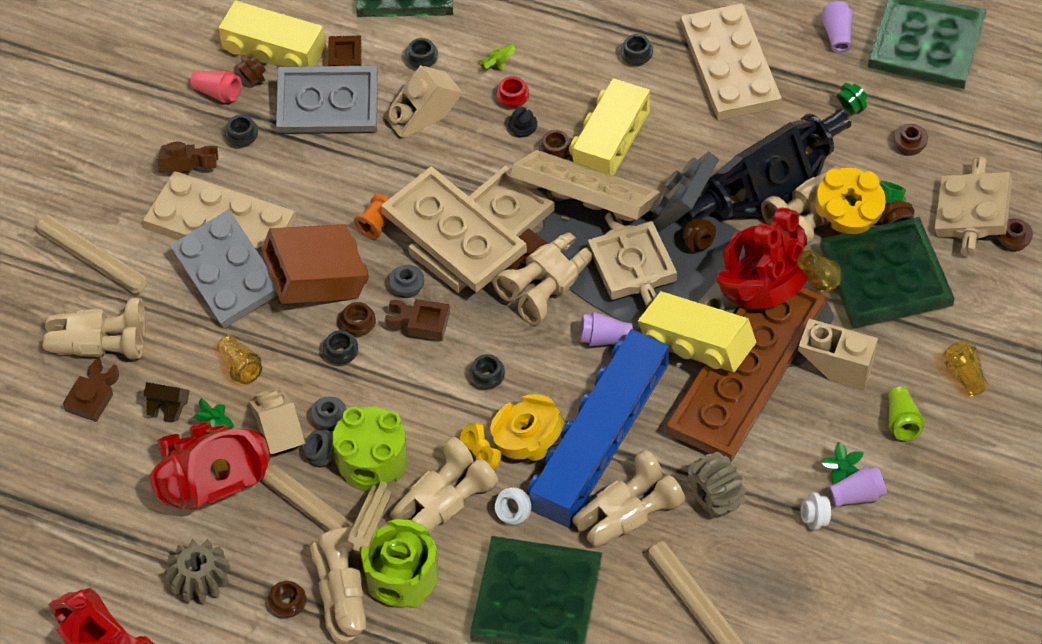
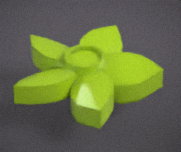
(498, 56)

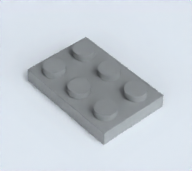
(327, 99)
(225, 268)

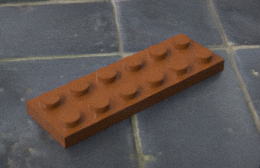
(727, 404)

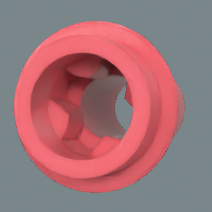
(218, 84)

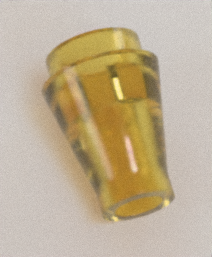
(820, 271)
(240, 361)
(966, 366)

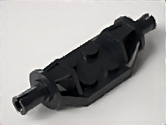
(770, 168)

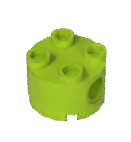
(370, 447)
(400, 564)

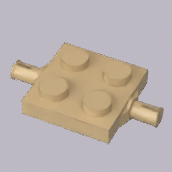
(973, 205)
(632, 260)

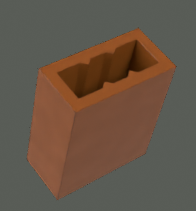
(314, 263)

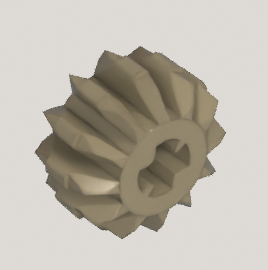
(716, 484)
(197, 571)

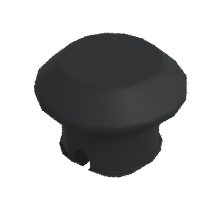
(522, 122)

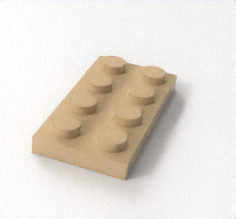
(730, 61)
(585, 184)
(506, 201)
(191, 202)
(454, 229)

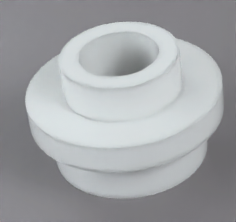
(503, 506)
(816, 511)

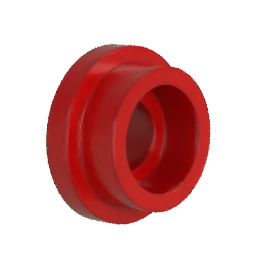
(512, 92)

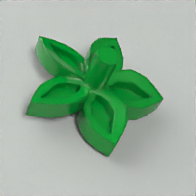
(213, 415)
(842, 464)

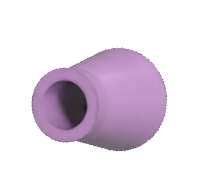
(837, 21)
(602, 330)
(859, 487)

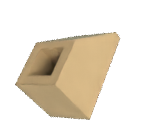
(422, 101)
(839, 353)
(277, 420)

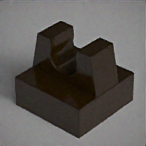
(162, 394)

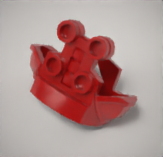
(773, 255)
(185, 475)
(87, 620)

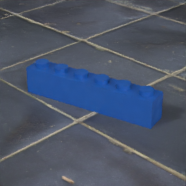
(599, 428)

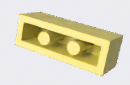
(271, 36)
(611, 127)
(698, 331)

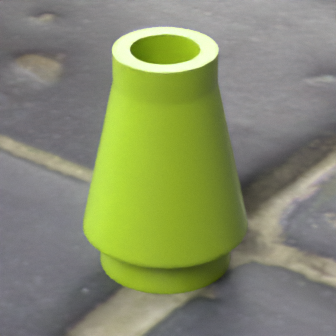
(904, 416)

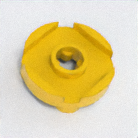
(855, 183)
(536, 439)

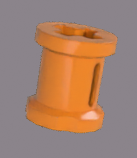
(372, 219)

